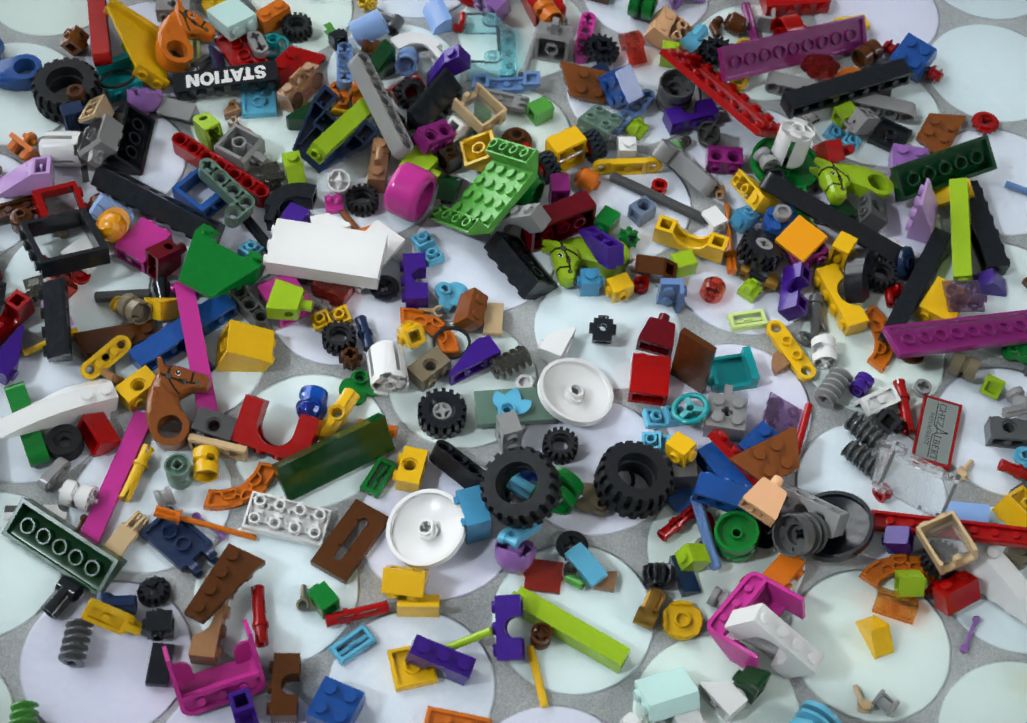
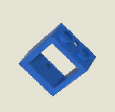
(209, 207)

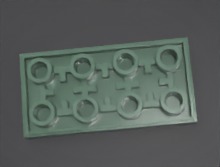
(487, 411)

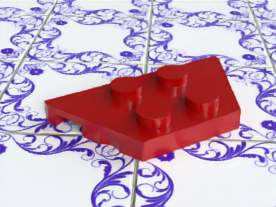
(293, 58)

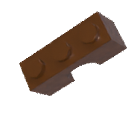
(283, 706)

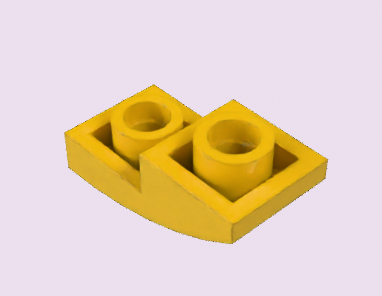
(324, 316)

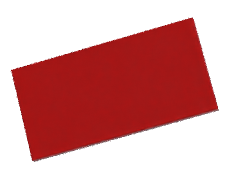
(723, 93)

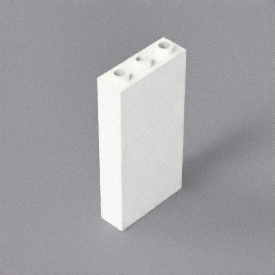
(326, 253)

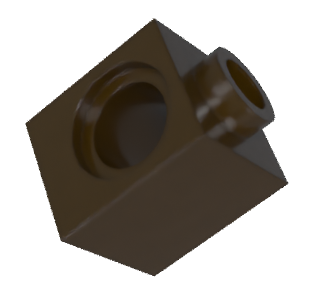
(450, 159)

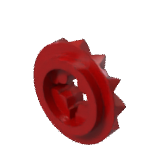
(987, 118)

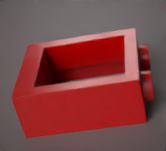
(56, 190)

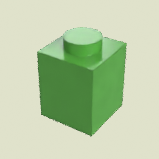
(540, 110)

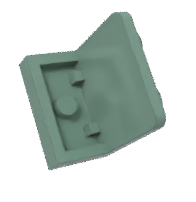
(599, 119)

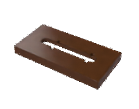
(346, 566)

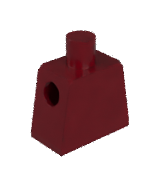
(164, 258)
(657, 336)

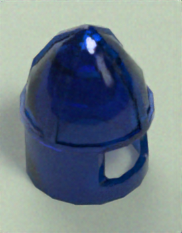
(313, 402)

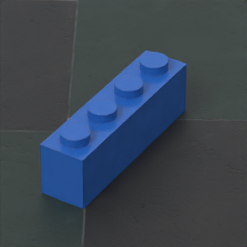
(713, 460)
(720, 492)

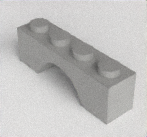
(529, 217)

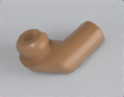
(720, 191)

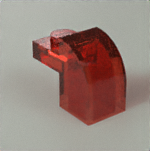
(634, 45)

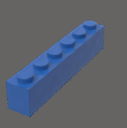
(170, 339)

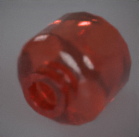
(712, 289)

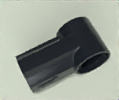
(65, 592)

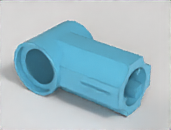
(693, 39)
(520, 487)

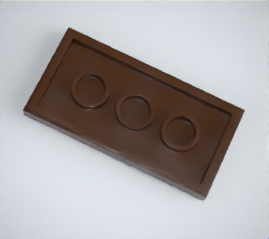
(693, 360)

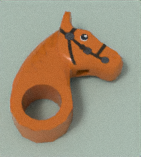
(175, 35)

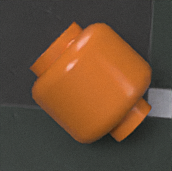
(587, 180)

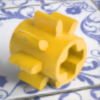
(367, 4)

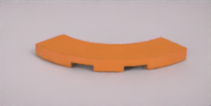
(446, 340)
(882, 352)
(236, 497)
(885, 568)

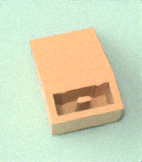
(667, 26)

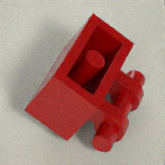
(833, 150)
(954, 592)

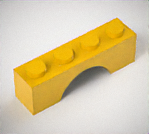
(670, 234)
(849, 317)

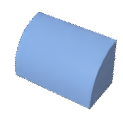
(437, 16)
(369, 27)
(970, 511)

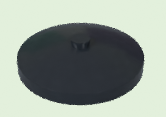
(857, 532)

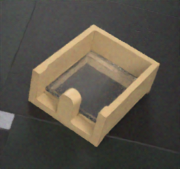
(480, 109)
(947, 542)

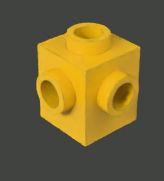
(416, 335)

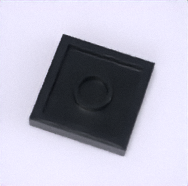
(887, 133)

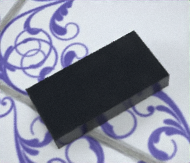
(157, 670)

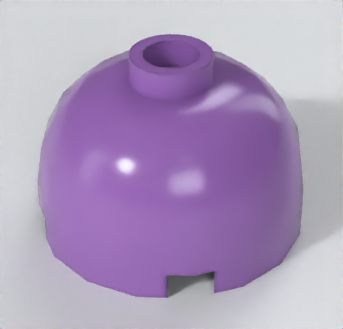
(144, 99)
(514, 559)

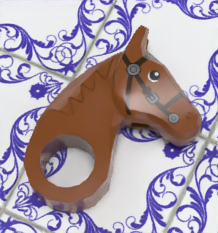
(164, 399)

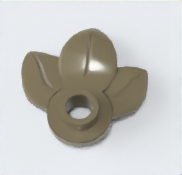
(590, 501)

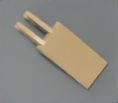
(125, 535)

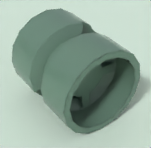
(178, 471)

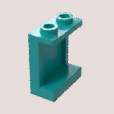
(119, 62)
(734, 370)

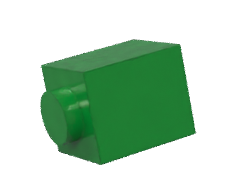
(607, 220)
(323, 599)

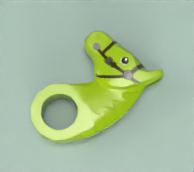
(837, 177)
(571, 254)

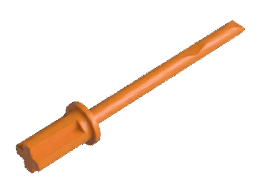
(730, 255)
(176, 517)

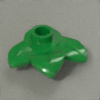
(1015, 352)
(362, 388)

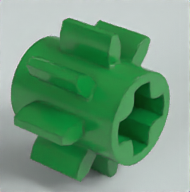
(628, 236)

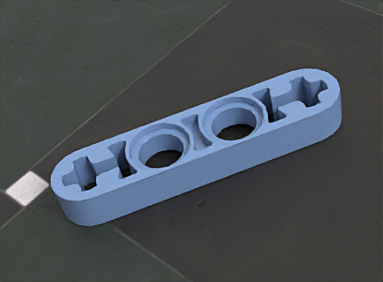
(343, 65)
(634, 113)

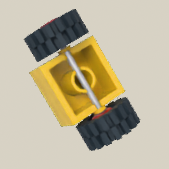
(569, 150)

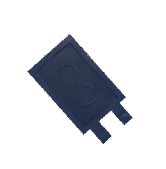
(180, 544)

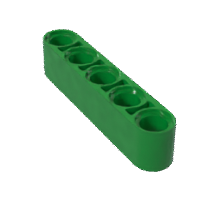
(32, 442)

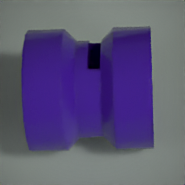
(862, 383)

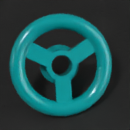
(273, 42)
(691, 414)

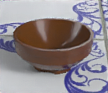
(526, 137)

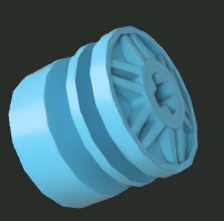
(814, 712)

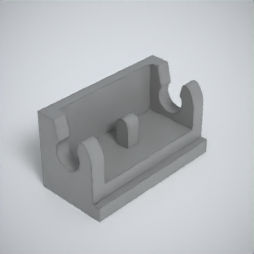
(177, 109)

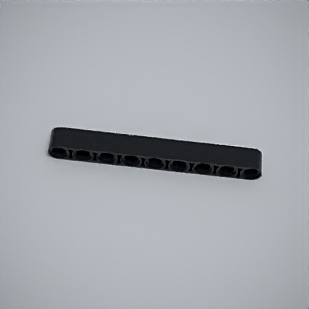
(829, 216)
(918, 279)

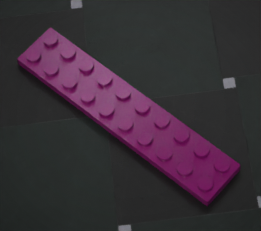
(790, 48)
(957, 334)

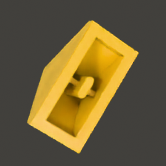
(163, 308)
(876, 635)

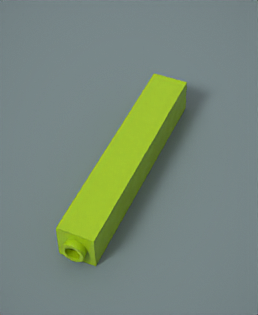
(339, 131)
(960, 229)
(574, 631)

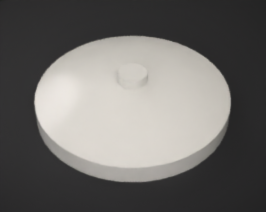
(575, 392)
(425, 529)

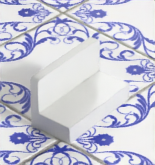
(878, 400)

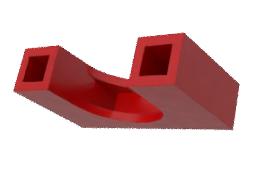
(789, 7)
(249, 430)

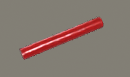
(803, 425)

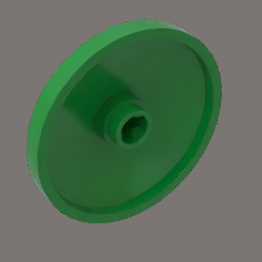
(797, 176)

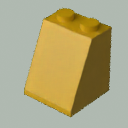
(244, 348)

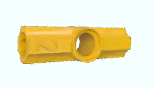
(343, 407)

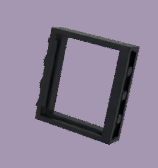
(69, 262)

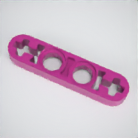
(581, 37)

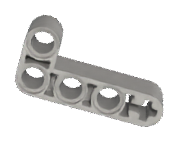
(685, 166)

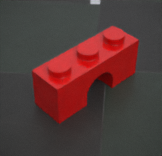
(17, 310)

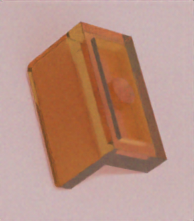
(895, 607)

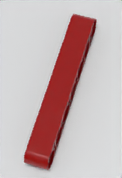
(99, 33)
(193, 152)

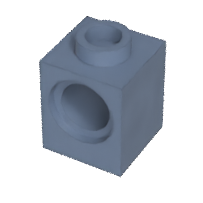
(642, 211)

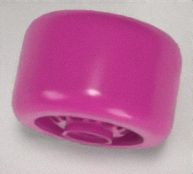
(409, 192)

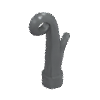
(816, 320)

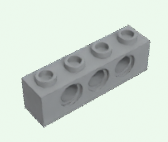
(834, 516)

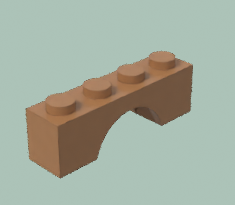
(206, 645)

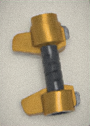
(768, 283)

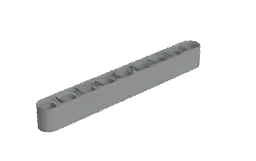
(883, 106)

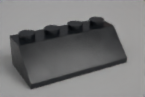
(435, 101)
(134, 142)
(519, 266)
(57, 320)

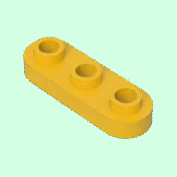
(114, 355)

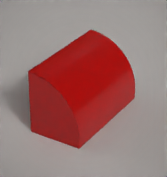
(98, 433)

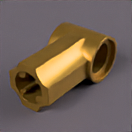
(648, 613)

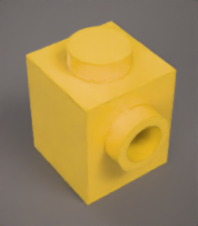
(619, 287)
(681, 449)

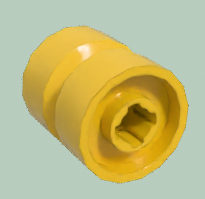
(205, 463)

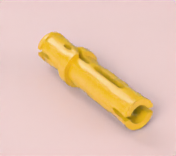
(139, 466)

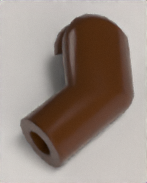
(714, 26)

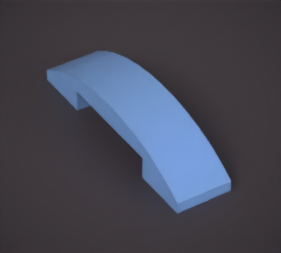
(513, 85)

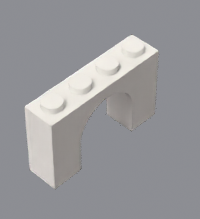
(795, 654)

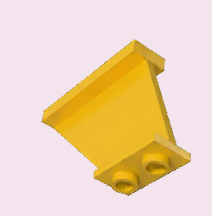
(139, 40)

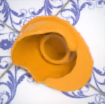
(113, 224)

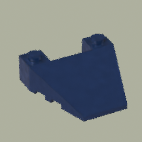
(320, 119)

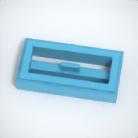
(338, 655)

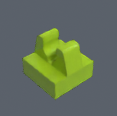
(637, 128)
(750, 290)
(992, 386)

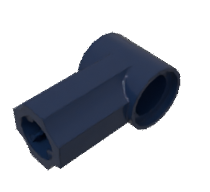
(124, 602)

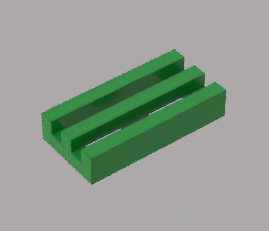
(371, 490)

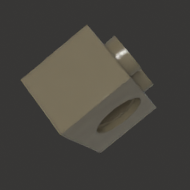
(433, 360)

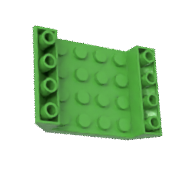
(493, 191)

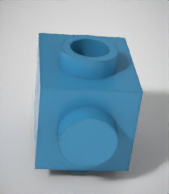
(744, 219)
(589, 282)

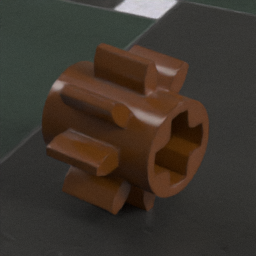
(350, 358)

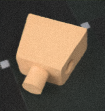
(765, 499)

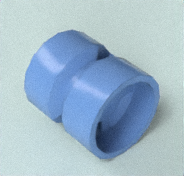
(407, 61)

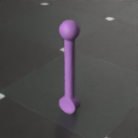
(222, 536)
(964, 648)

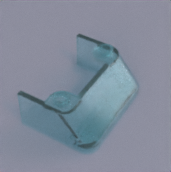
(498, 62)

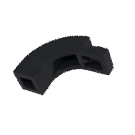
(298, 193)
(856, 275)

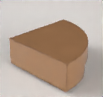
(232, 110)
(779, 363)
(111, 376)
(608, 583)

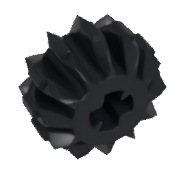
(659, 575)

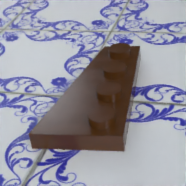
(93, 340)
(224, 579)

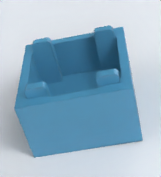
(475, 514)

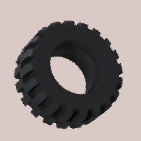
(61, 75)
(503, 469)
(625, 498)

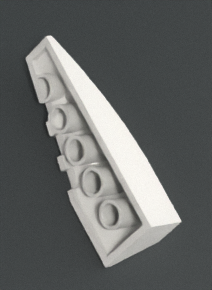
(61, 408)
(999, 580)

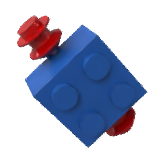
(917, 55)

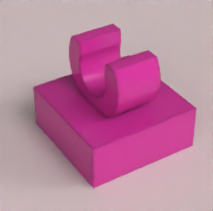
(334, 204)

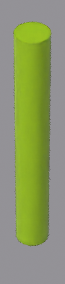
(470, 638)

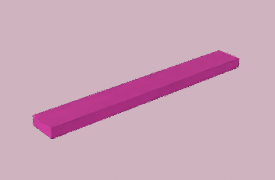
(195, 342)
(116, 477)

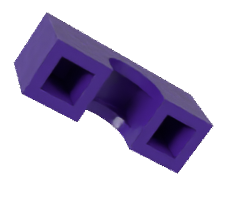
(678, 121)
(414, 268)
(791, 302)
(505, 609)
(453, 663)
(242, 706)

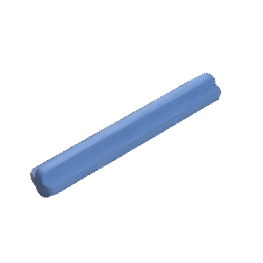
(706, 534)

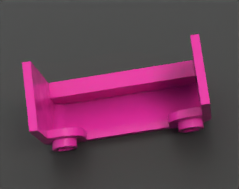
(751, 591)
(210, 687)

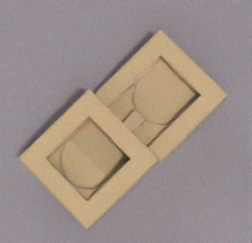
(493, 319)

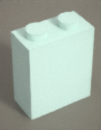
(232, 19)
(666, 694)

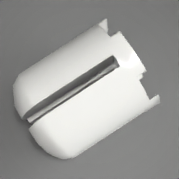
(797, 132)
(62, 148)
(387, 367)

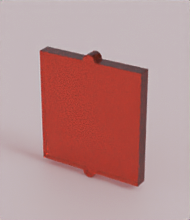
(544, 576)

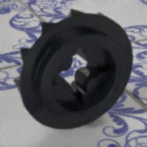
(393, 288)
(564, 539)
(156, 599)

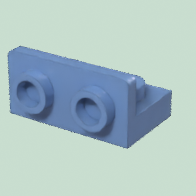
(672, 292)

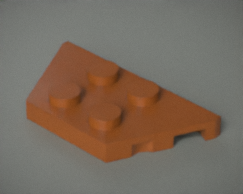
(583, 83)
(939, 131)
(771, 457)

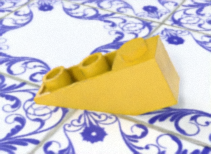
(752, 194)

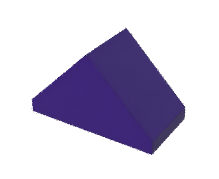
(991, 282)

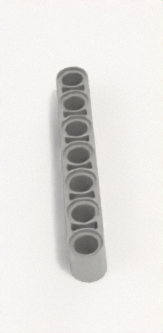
(380, 105)

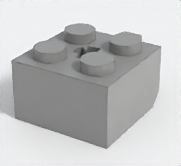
(553, 41)
(100, 140)
(242, 148)
(726, 413)

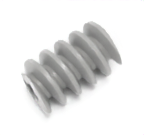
(832, 387)

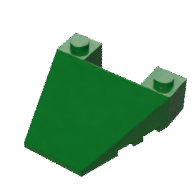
(215, 269)

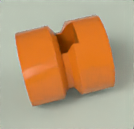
(547, 10)

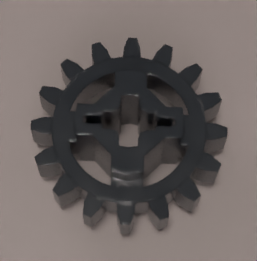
(601, 49)
(709, 51)

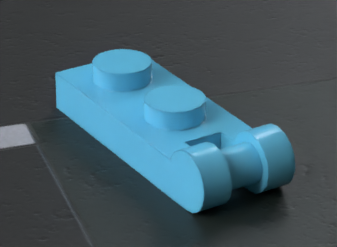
(516, 536)

